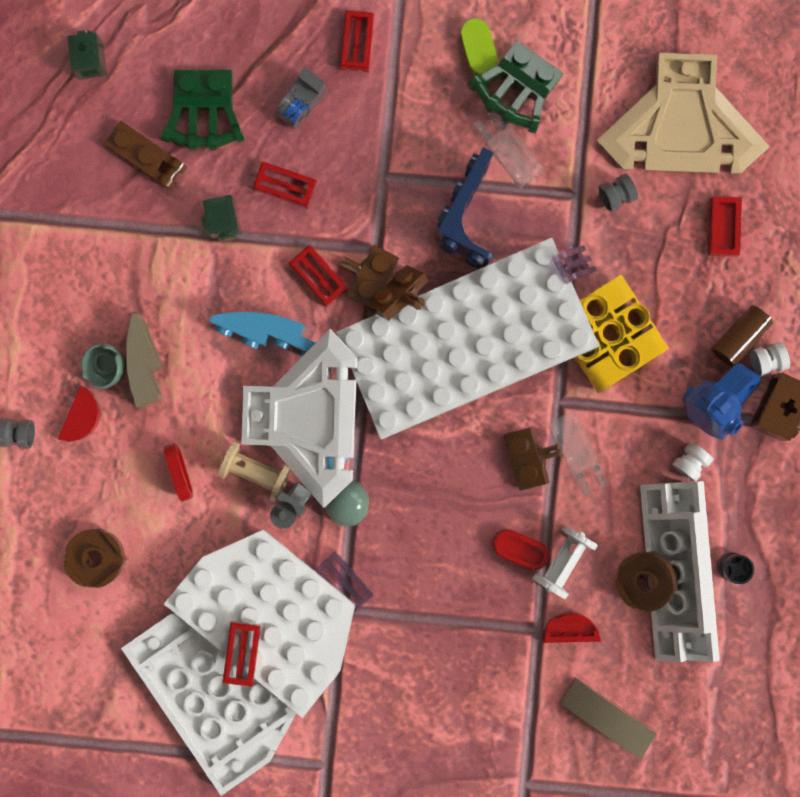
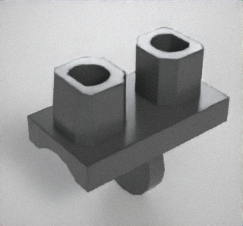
(290, 505)

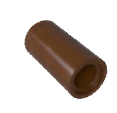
(742, 336)

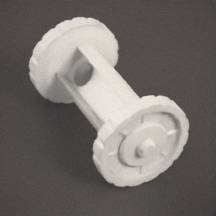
(564, 562)

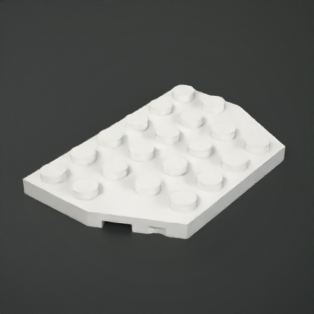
(299, 614)
(223, 725)

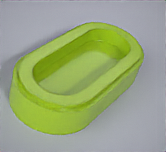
(478, 46)

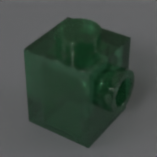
(87, 55)
(221, 218)

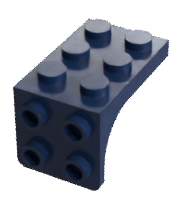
(451, 231)

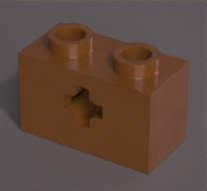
(771, 417)

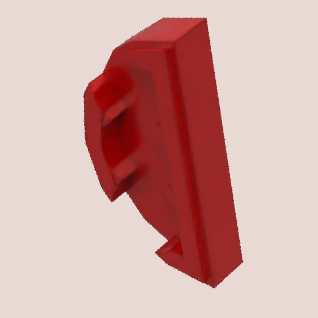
(82, 417)
(570, 628)

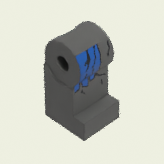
(301, 98)

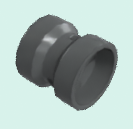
(619, 192)
(17, 433)

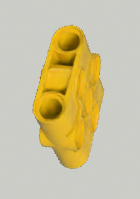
(642, 348)

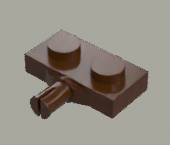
(370, 274)
(399, 293)
(529, 458)

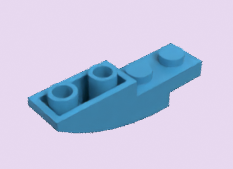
(260, 327)

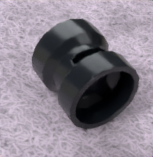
(740, 572)

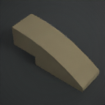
(142, 364)
(608, 718)

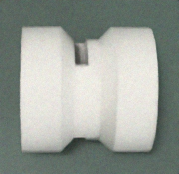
(770, 359)
(691, 464)

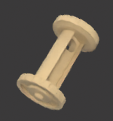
(254, 471)

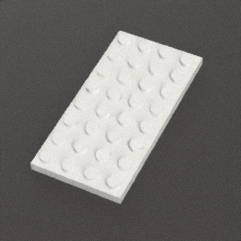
(468, 339)

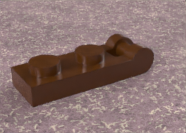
(144, 154)

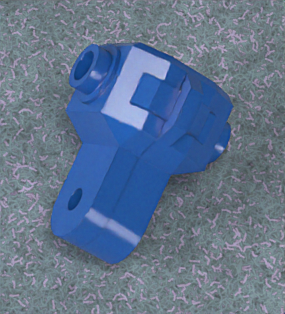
(717, 405)

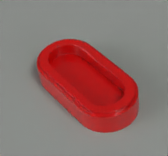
(178, 472)
(520, 549)

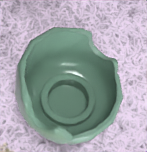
(103, 365)
(349, 505)

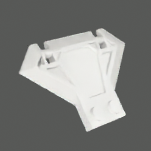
(308, 417)

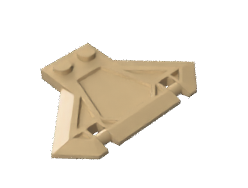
(684, 123)

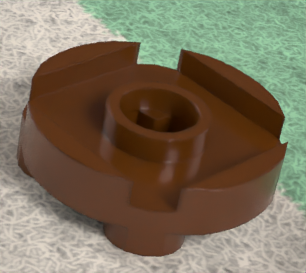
(77, 558)
(663, 581)

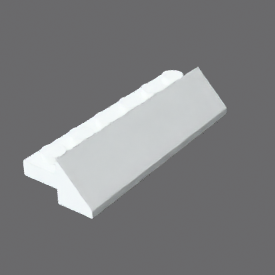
(679, 532)

